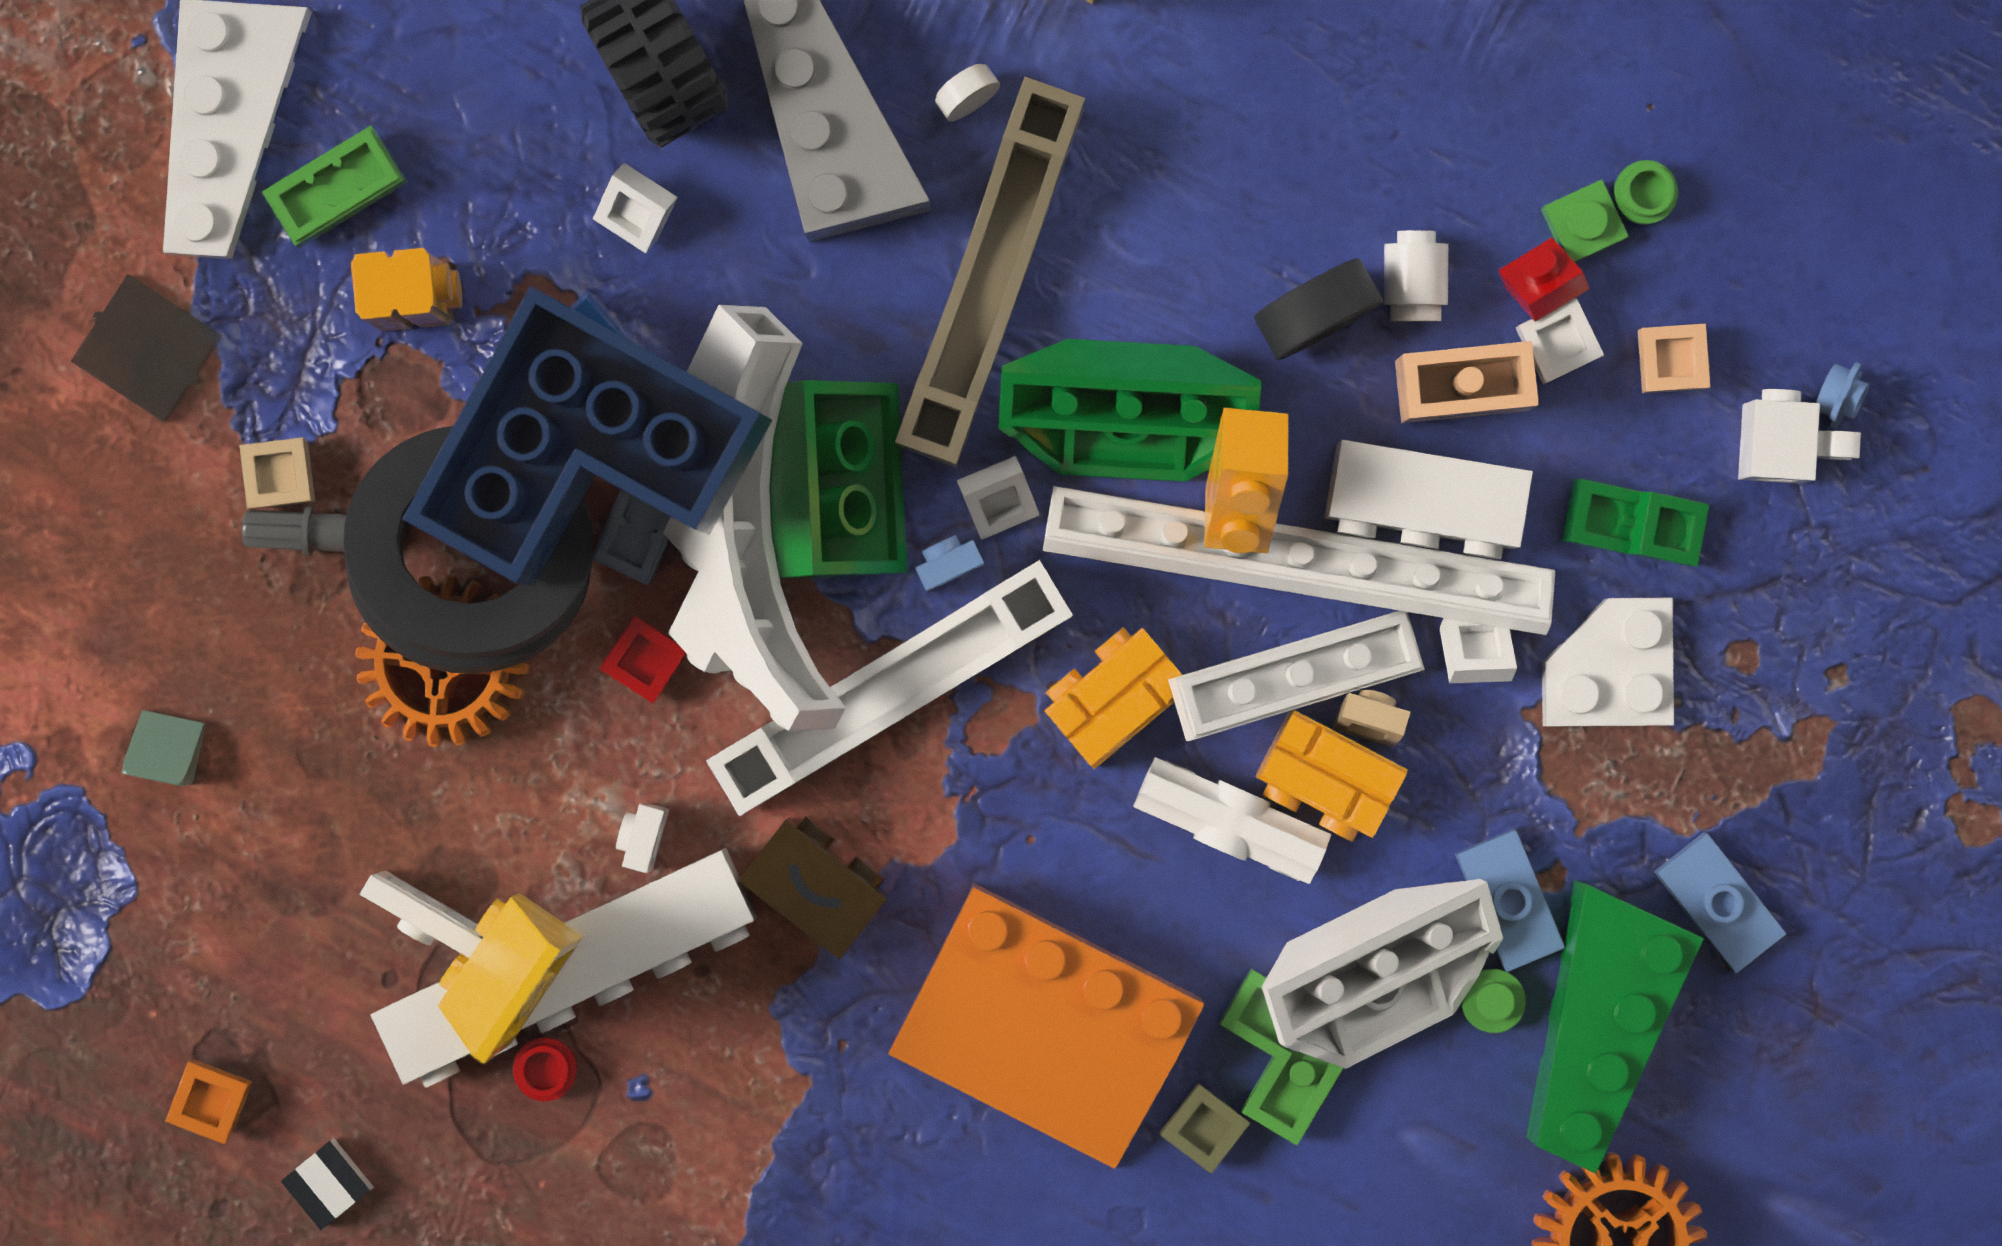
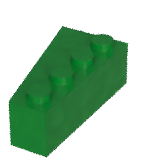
(1605, 1018)

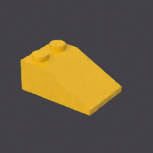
(506, 974)

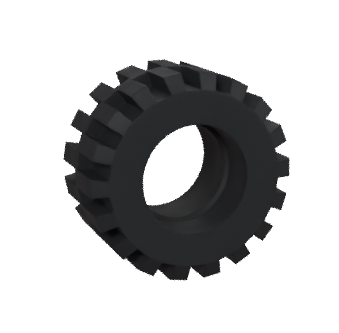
(656, 65)

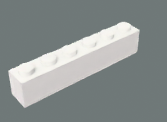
(619, 941)

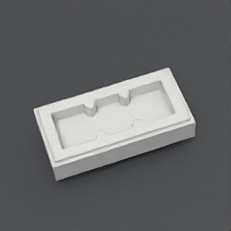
(422, 915)

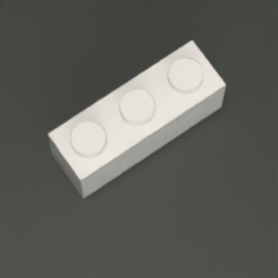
(1427, 498)

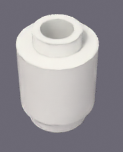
(1416, 276)

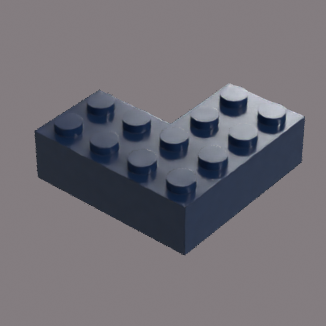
(569, 406)

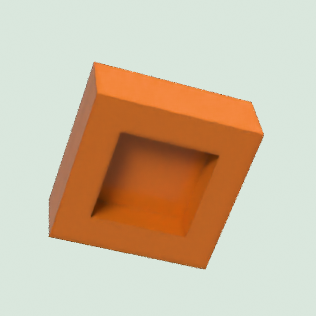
(208, 1101)

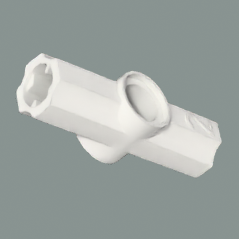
(1232, 820)

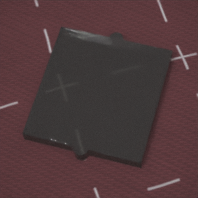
(146, 348)

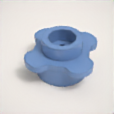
(1842, 393)

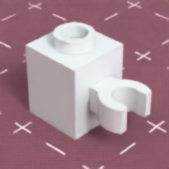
(1784, 441)

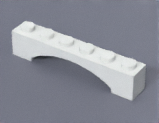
(895, 686)

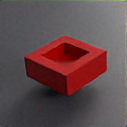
(1543, 279)
(644, 659)

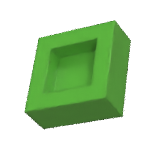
(1585, 221)

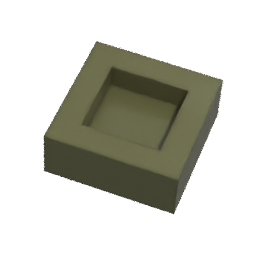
(1204, 1127)

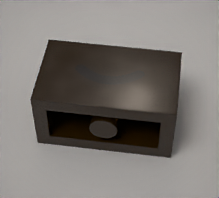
(815, 885)

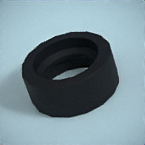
(1318, 308)

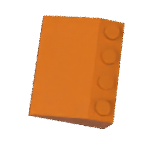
(1046, 1026)

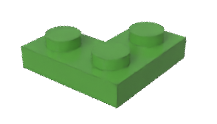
(1292, 1082)

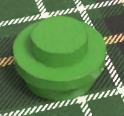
(1645, 192)
(1494, 1001)

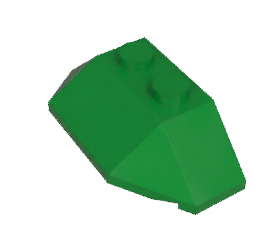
(1122, 407)

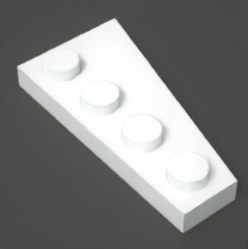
(224, 106)

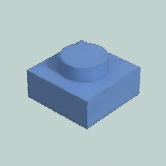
(948, 562)

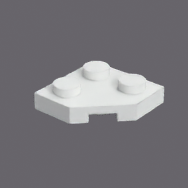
(1613, 667)

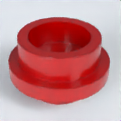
(545, 1069)

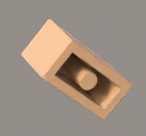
(1466, 382)

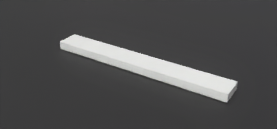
(1304, 562)

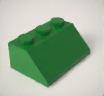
(837, 481)

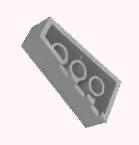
(829, 126)

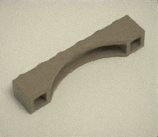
(991, 272)

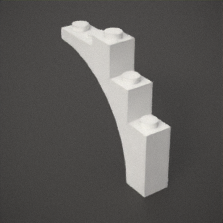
(736, 604)

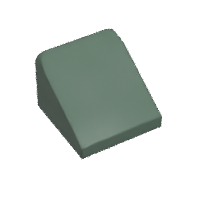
(164, 748)

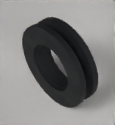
(440, 631)

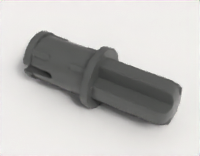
(294, 530)

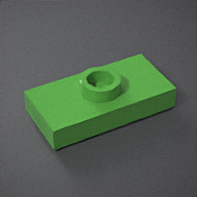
(334, 187)

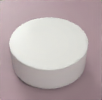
(967, 92)

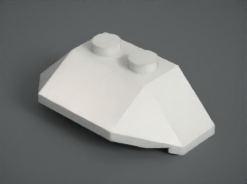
(1382, 970)

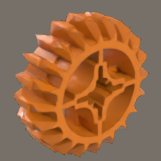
(436, 688)
(1641, 1220)

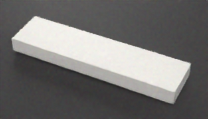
(1295, 675)

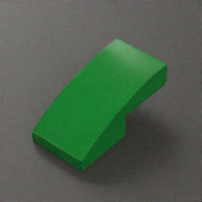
(1635, 522)

